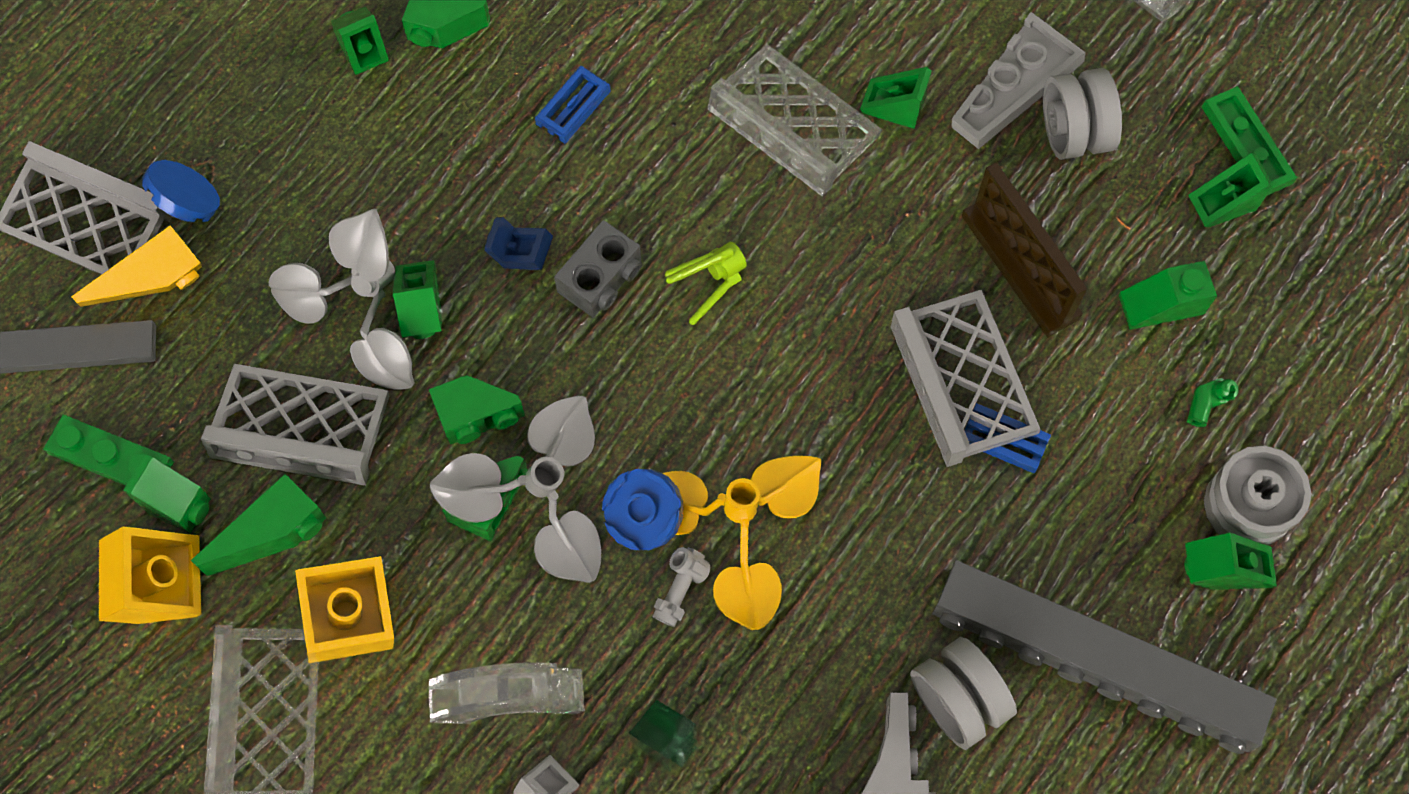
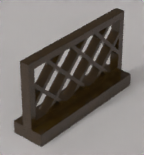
(1025, 253)

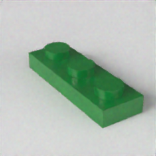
(1246, 134)
(98, 450)

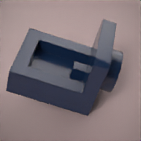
(518, 246)

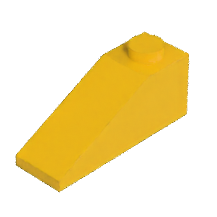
(148, 270)

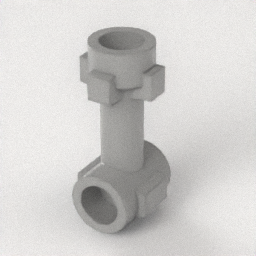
(689, 567)

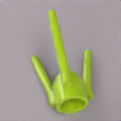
(721, 263)

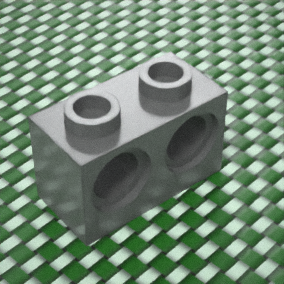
(590, 265)

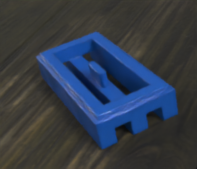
(566, 132)
(1003, 453)

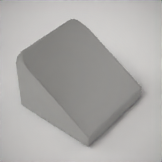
(547, 778)

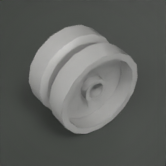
(1082, 113)
(1258, 495)
(963, 693)

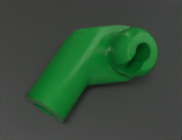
(1210, 396)

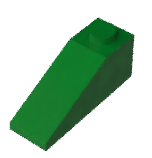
(268, 526)

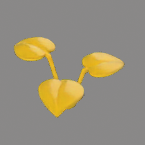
(790, 489)

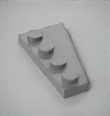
(1016, 80)

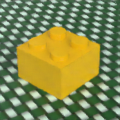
(345, 609)

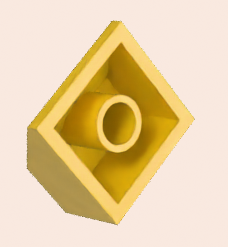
(148, 576)

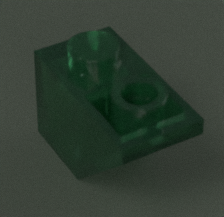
(665, 736)

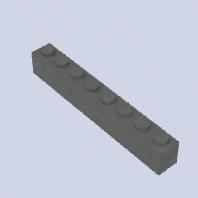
(1105, 658)

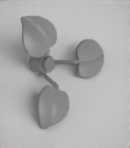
(360, 245)
(567, 437)

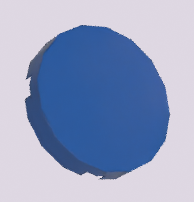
(181, 191)
(642, 509)

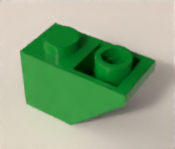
(472, 407)

